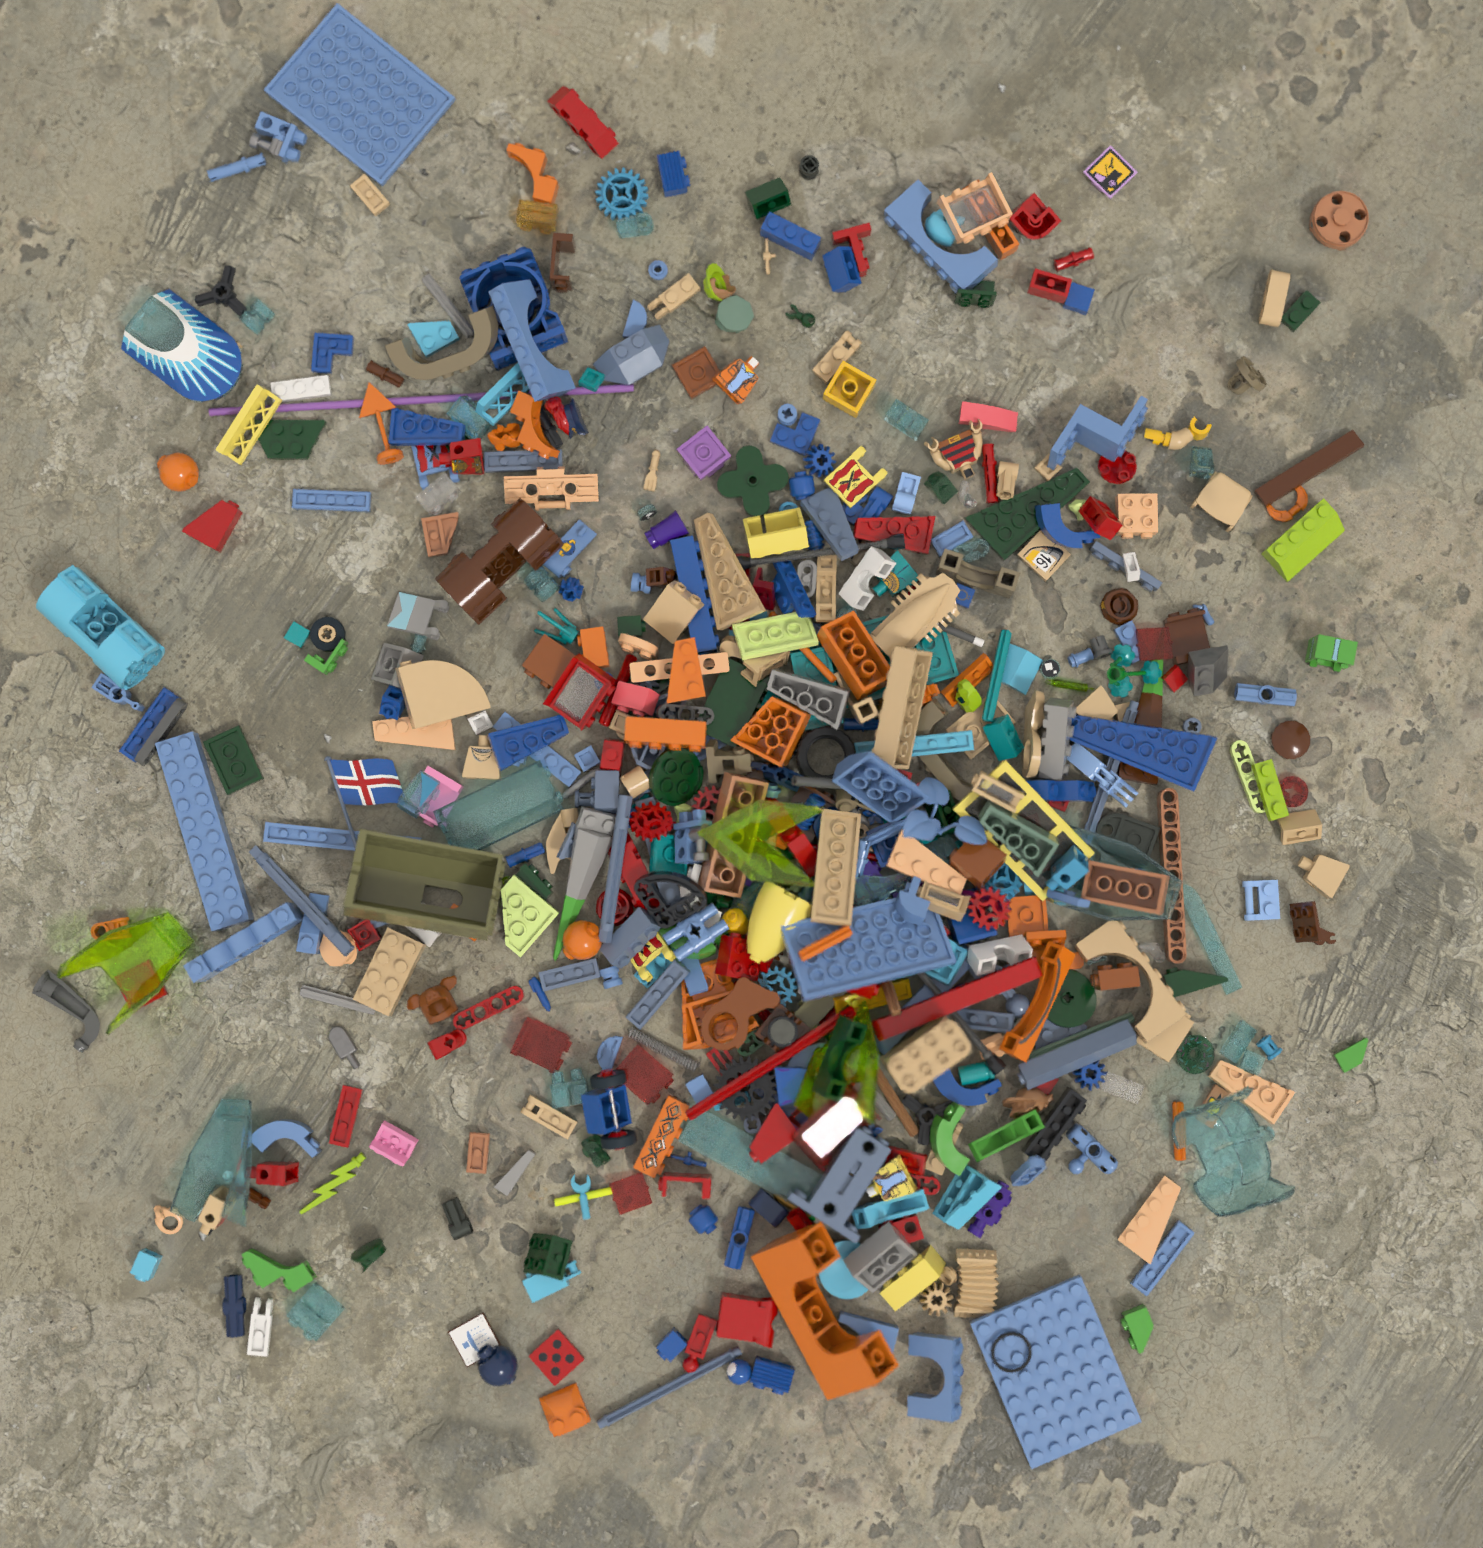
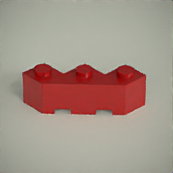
(583, 121)
(632, 869)

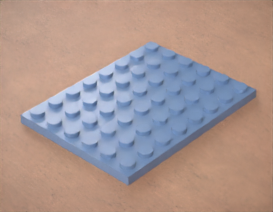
(359, 94)
(1072, 1383)

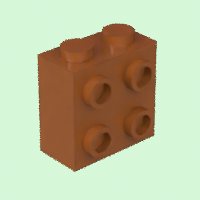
(547, 661)
(977, 862)
(1109, 978)

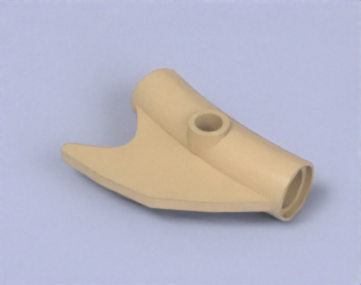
(558, 835)

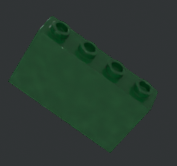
(733, 703)

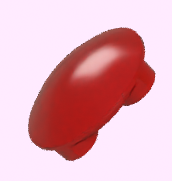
(1119, 471)

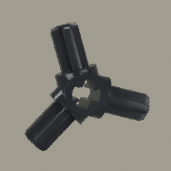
(228, 299)
(919, 1109)

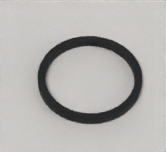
(1016, 1369)

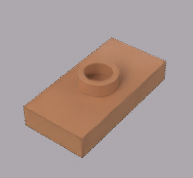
(478, 1152)

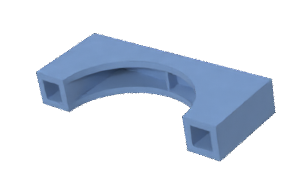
(960, 270)
(512, 305)

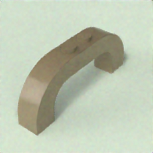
(411, 364)
(937, 763)

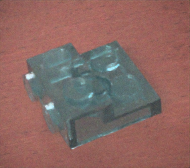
(314, 1312)

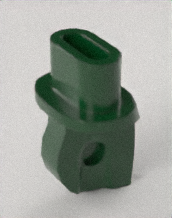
(719, 900)

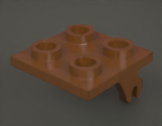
(1307, 925)

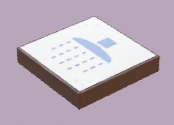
(472, 1336)

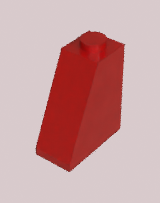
(215, 525)
(772, 1136)

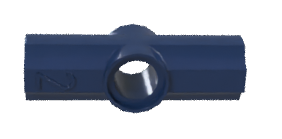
(234, 1305)

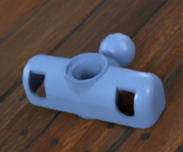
(1099, 1158)

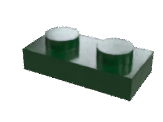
(1300, 311)

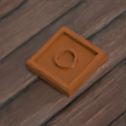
(696, 372)

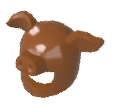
(436, 1001)

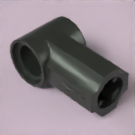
(459, 1223)

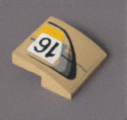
(1043, 556)

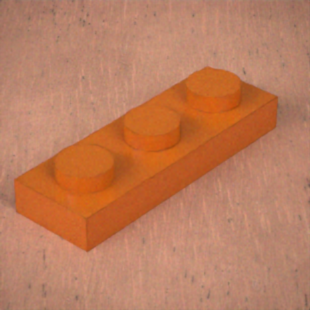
(974, 674)

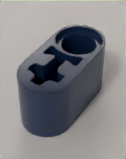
(768, 1207)

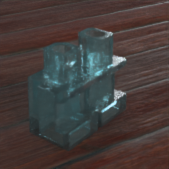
(560, 1088)

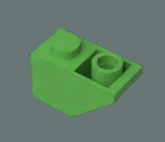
(1139, 1326)

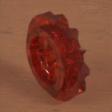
(1299, 786)

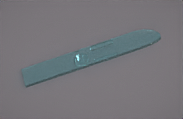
(1210, 939)

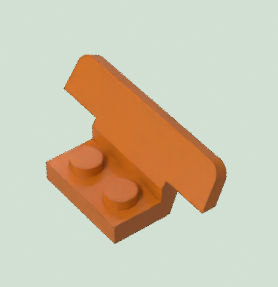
(1039, 940)

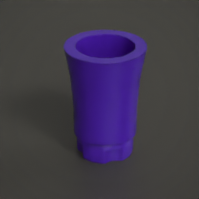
(666, 530)

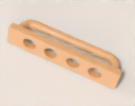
(660, 667)

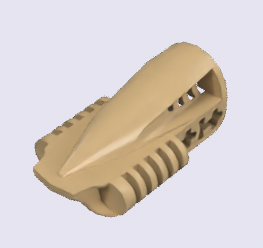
(918, 613)

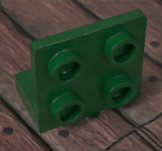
(981, 295)
(547, 1256)

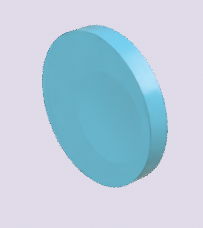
(837, 1277)

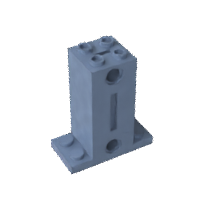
(844, 1181)

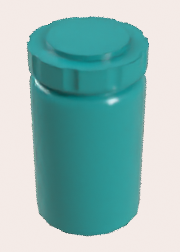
(974, 1073)

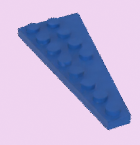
(1156, 750)

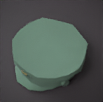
(734, 314)

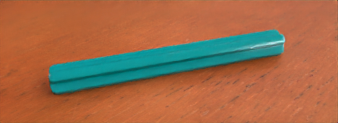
(996, 676)

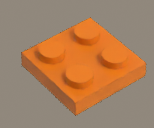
(1027, 915)

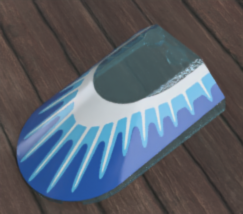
(183, 348)

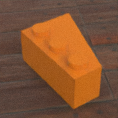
(686, 674)

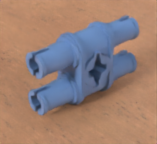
(696, 921)

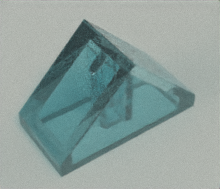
(1201, 463)

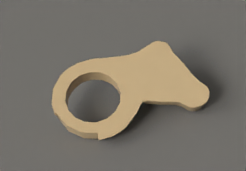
(1032, 744)

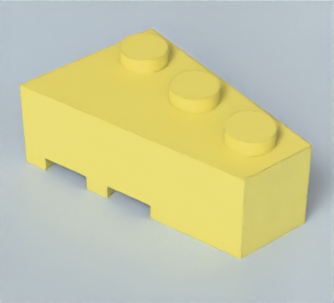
(913, 1278)

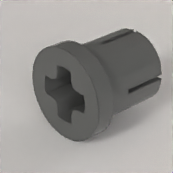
(1100, 647)

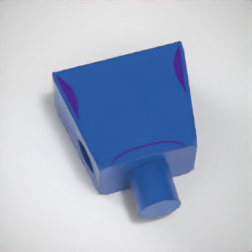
(788, 1083)

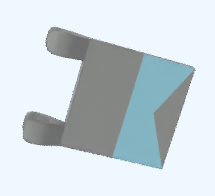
(414, 614)

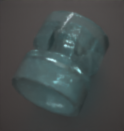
(257, 316)
(541, 583)

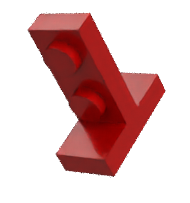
(852, 235)

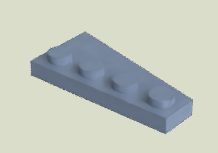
(829, 518)

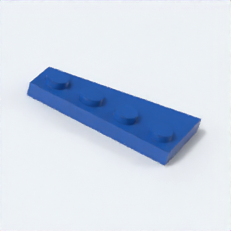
(418, 430)

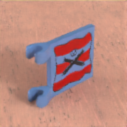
(427, 463)

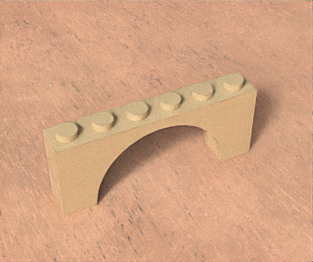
(1114, 941)

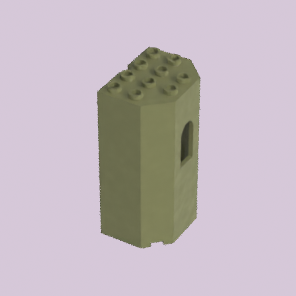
(392, 876)

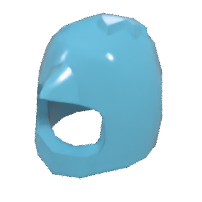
(938, 229)

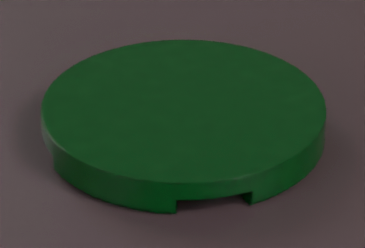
(675, 777)

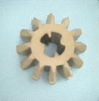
(938, 1291)

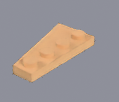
(1149, 1223)

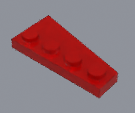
(916, 531)

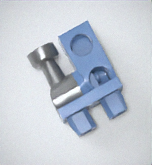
(283, 138)
(688, 844)

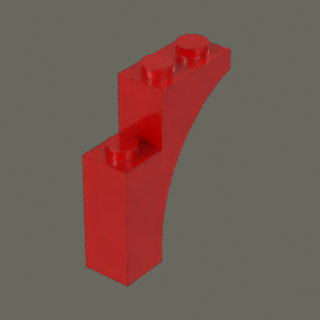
(799, 847)

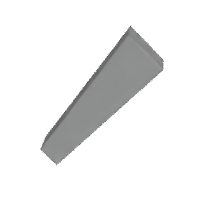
(507, 1183)

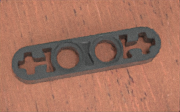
(161, 731)

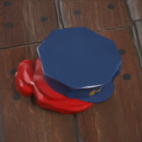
(567, 416)

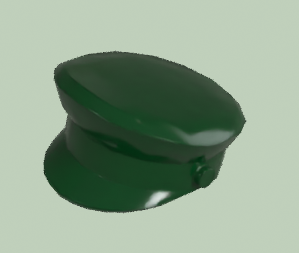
(368, 1253)

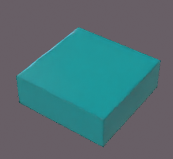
(591, 379)
(297, 634)

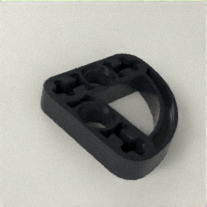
(669, 910)

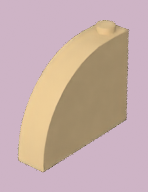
(438, 692)

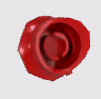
(623, 909)

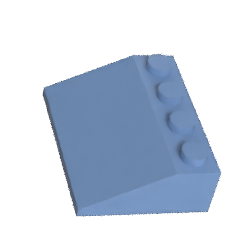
(879, 786)

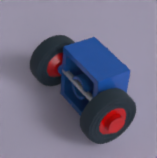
(608, 1109)

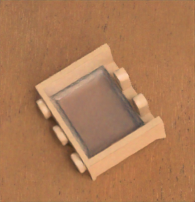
(975, 209)

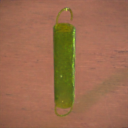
(1058, 683)

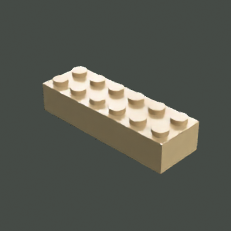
(902, 706)

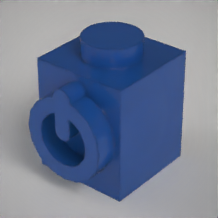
(392, 703)

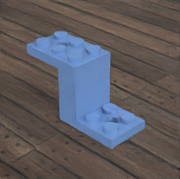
(1097, 433)

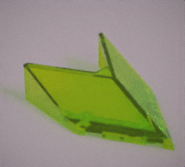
(750, 840)
(859, 1067)

